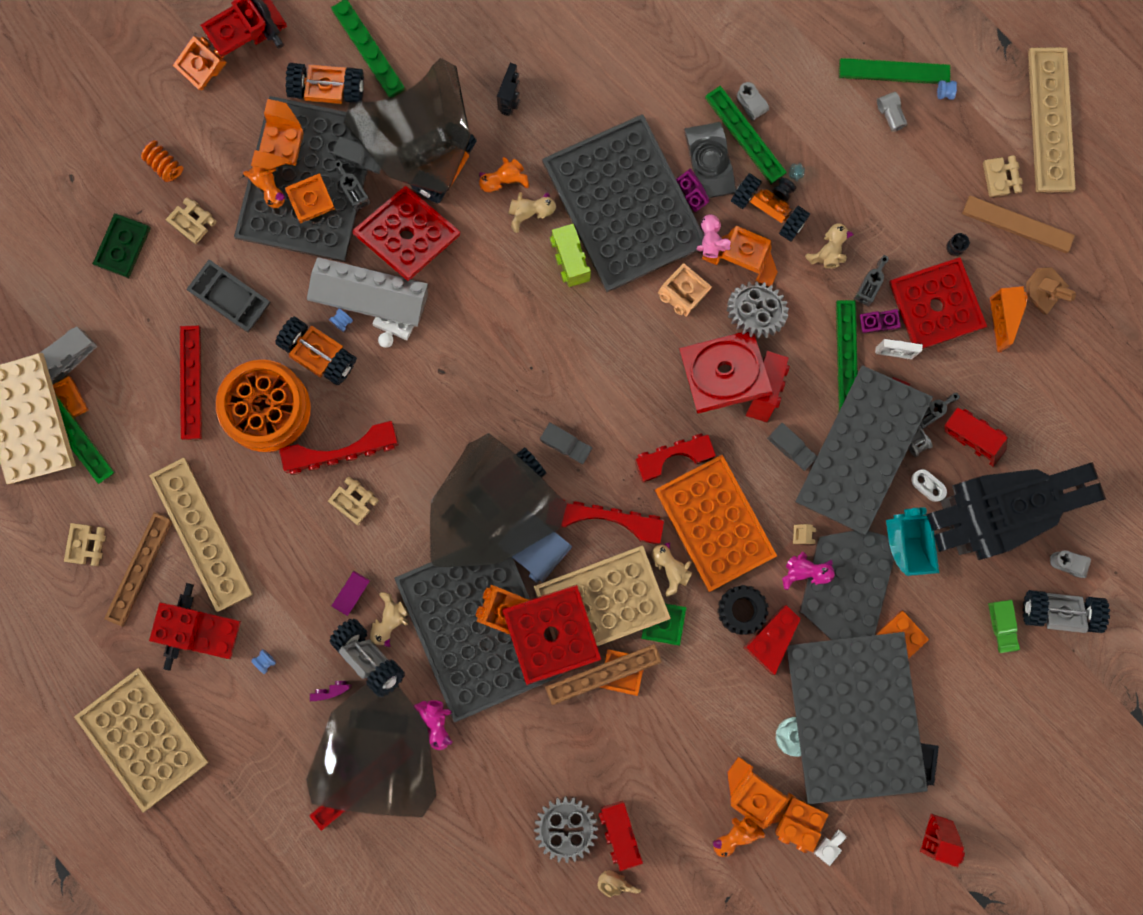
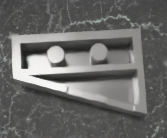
(67, 353)

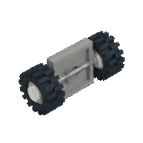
(1066, 612)
(366, 658)

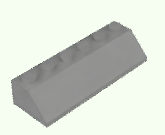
(367, 292)

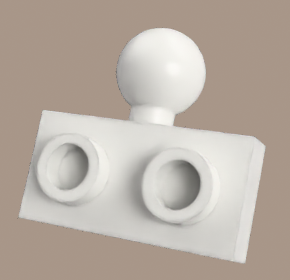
(392, 328)

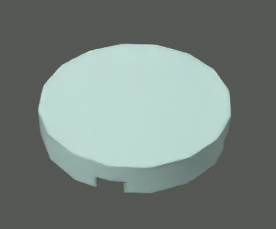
(787, 737)

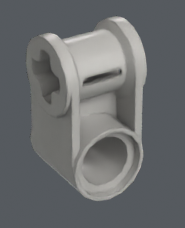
(753, 102)
(920, 437)
(1073, 563)

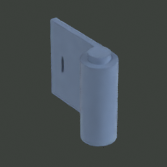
(543, 556)

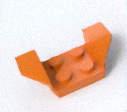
(280, 137)
(749, 252)
(755, 796)

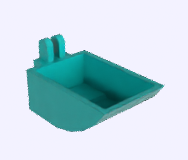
(913, 542)

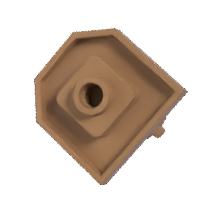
(1046, 288)

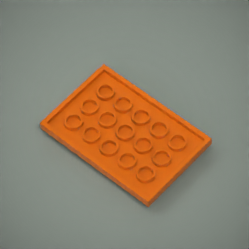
(715, 523)

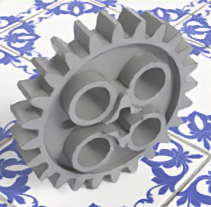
(757, 309)
(566, 847)

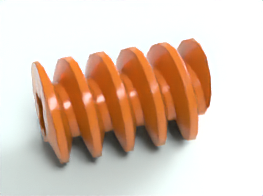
(161, 162)

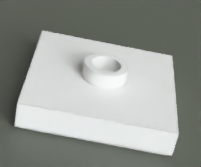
(898, 349)

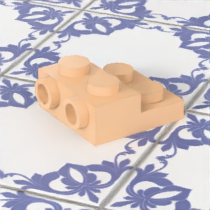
(684, 290)

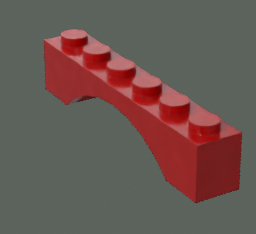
(379, 437)
(645, 529)

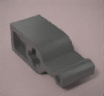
(354, 155)
(351, 191)
(867, 283)
(942, 406)
(565, 443)
(792, 446)

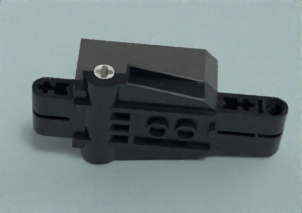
(1010, 508)

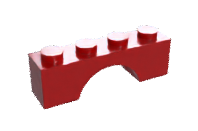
(697, 449)

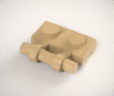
(996, 176)
(188, 225)
(348, 505)
(78, 544)

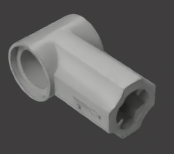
(891, 107)

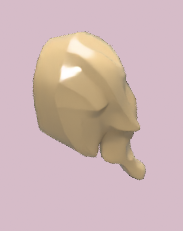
(610, 883)

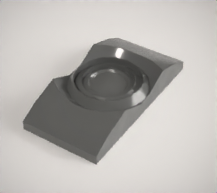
(711, 159)
(228, 296)

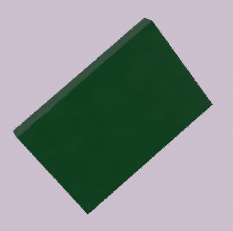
(121, 245)

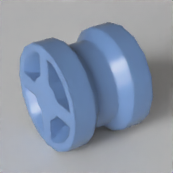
(946, 90)
(341, 320)
(263, 661)

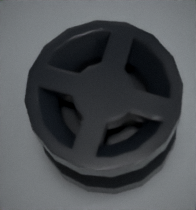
(784, 189)

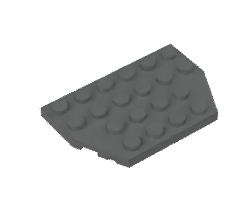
(855, 596)

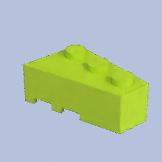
(570, 255)

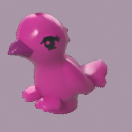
(801, 569)
(434, 717)

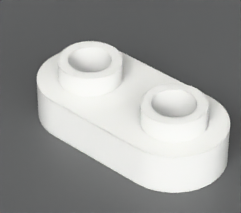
(928, 485)

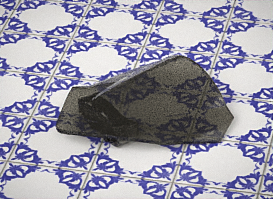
(417, 133)
(490, 508)
(374, 758)

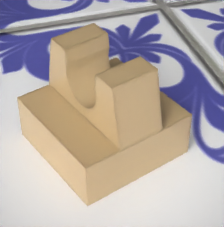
(803, 534)

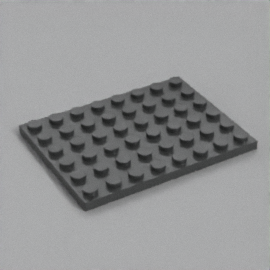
(624, 202)
(279, 227)
(469, 659)
(856, 718)

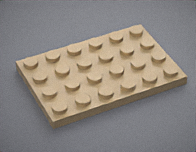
(30, 422)
(616, 594)
(141, 739)

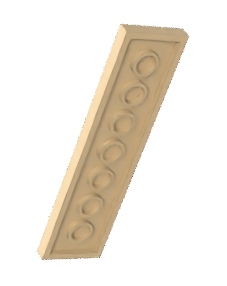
(1051, 120)
(201, 535)

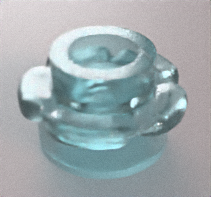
(796, 171)

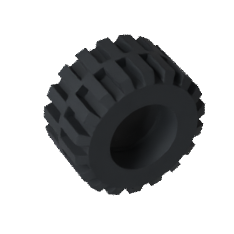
(759, 606)

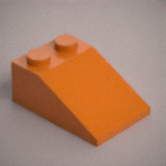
(1007, 312)

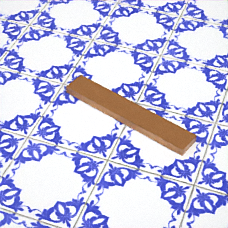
(1018, 224)
(138, 569)
(603, 674)

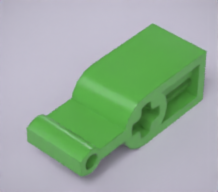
(1004, 625)

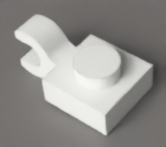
(828, 849)

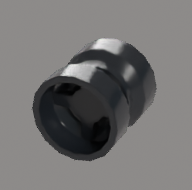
(959, 240)

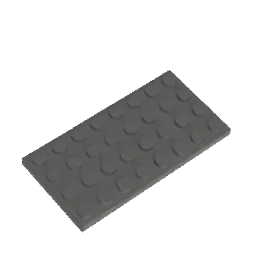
(864, 450)

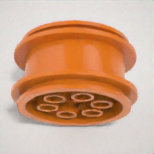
(287, 427)

